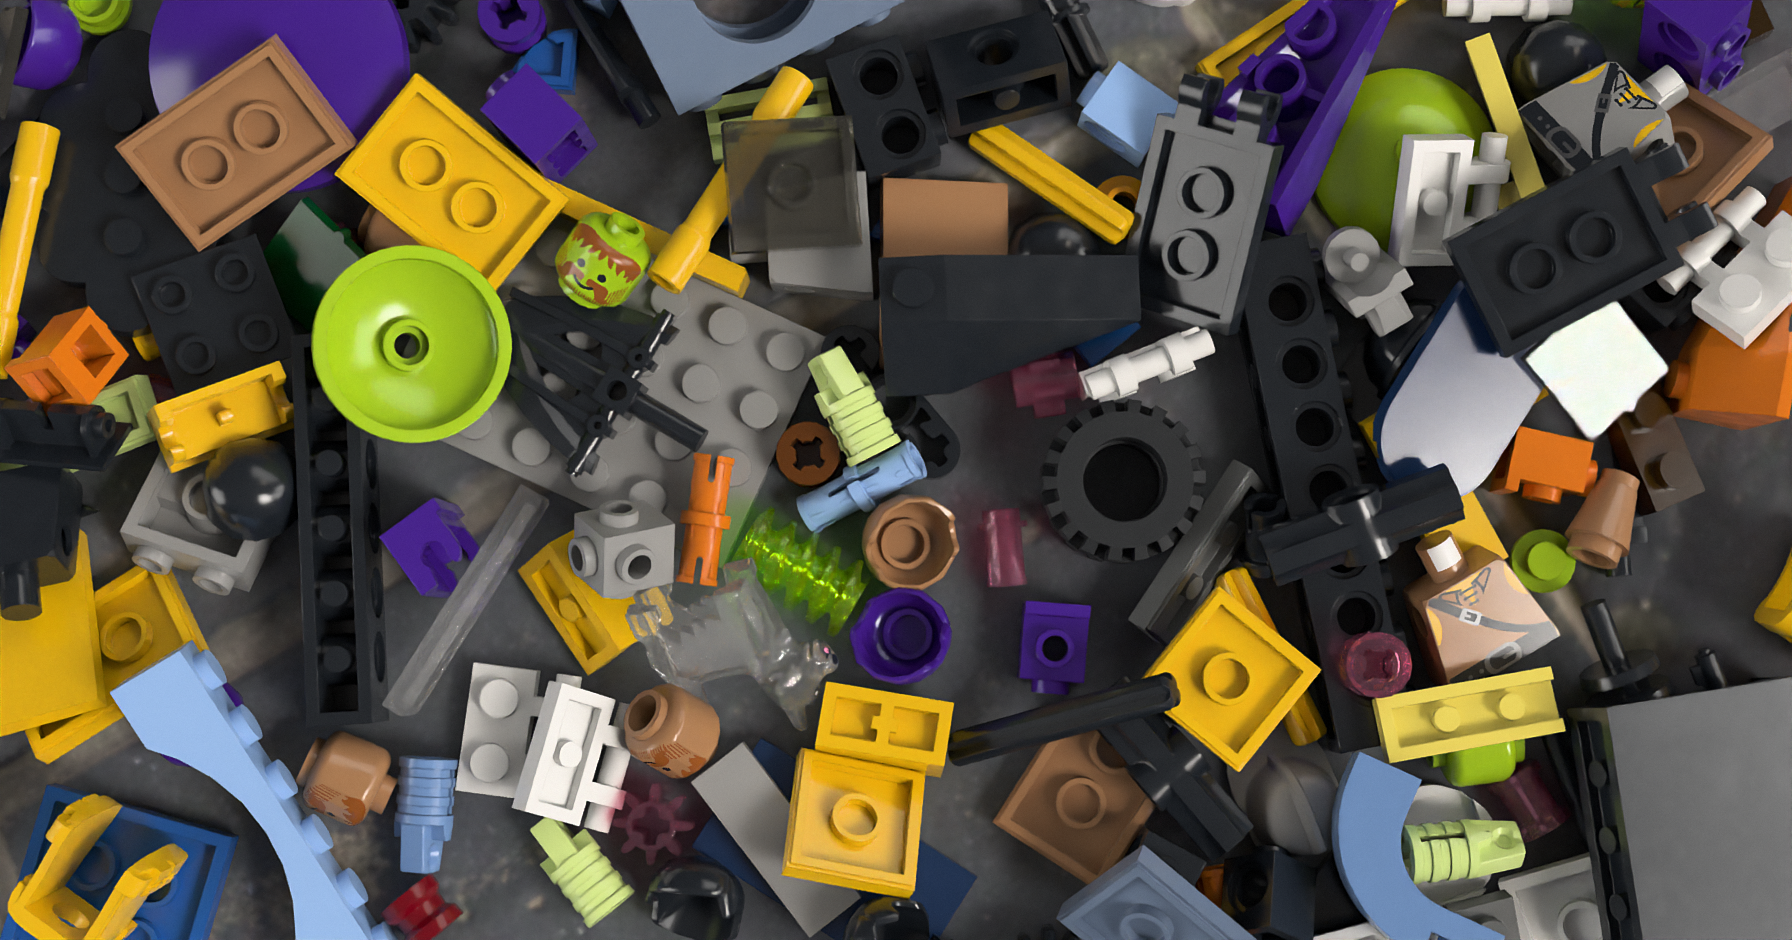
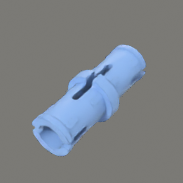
(861, 486)

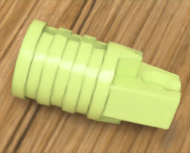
(851, 407)
(1460, 849)
(580, 870)

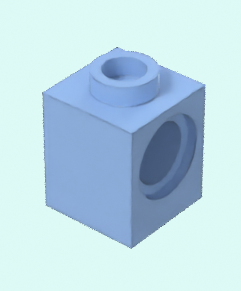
(1123, 111)

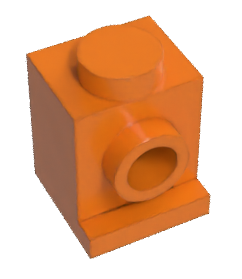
(68, 360)
(1545, 467)

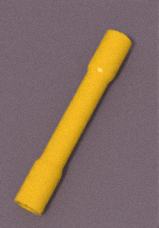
(29, 179)
(693, 237)

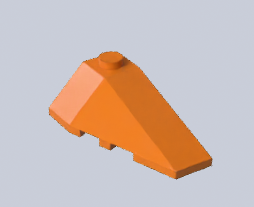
(1731, 385)

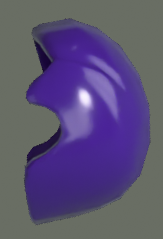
(49, 45)
(901, 636)

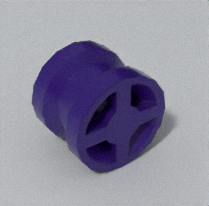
(521, 26)

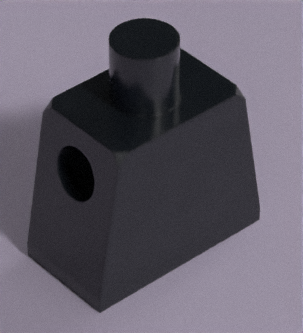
(36, 535)

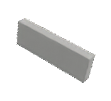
(757, 819)

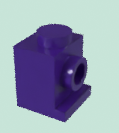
(1046, 620)

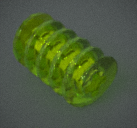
(802, 571)

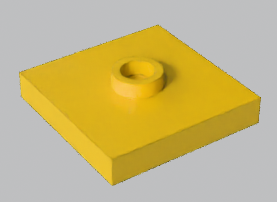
(1232, 678)
(854, 823)

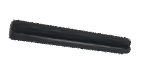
(1064, 719)

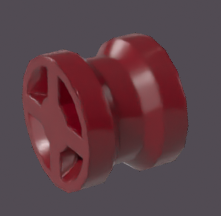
(421, 911)

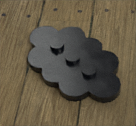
(100, 211)

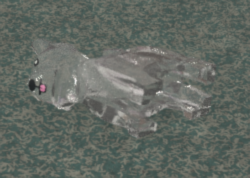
(728, 637)

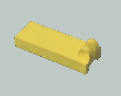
(1505, 120)
(1467, 715)

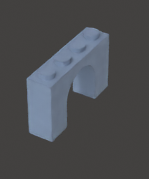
(706, 57)

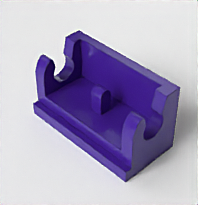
(427, 543)

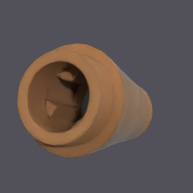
(1604, 521)

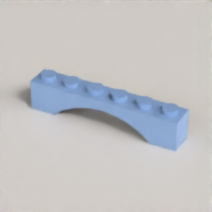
(187, 715)

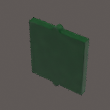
(308, 258)

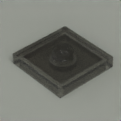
(791, 184)

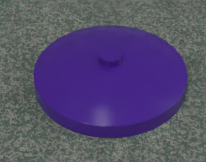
(346, 47)

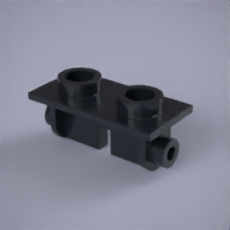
(64, 439)

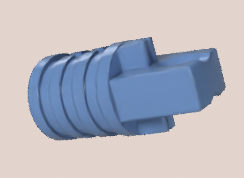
(424, 810)

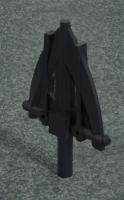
(606, 385)

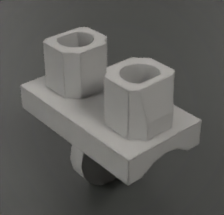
(1366, 279)

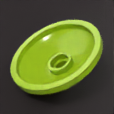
(1364, 164)
(457, 335)

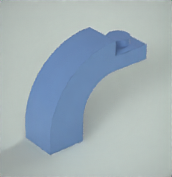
(1369, 859)

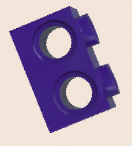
(1695, 39)
(538, 123)

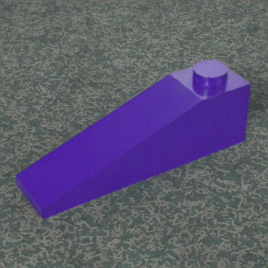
(1319, 73)

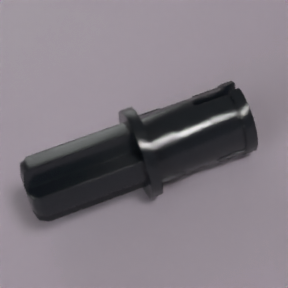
(1076, 37)

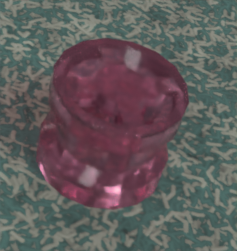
(1355, 664)

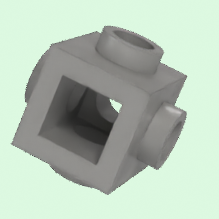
(622, 548)

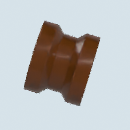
(810, 470)

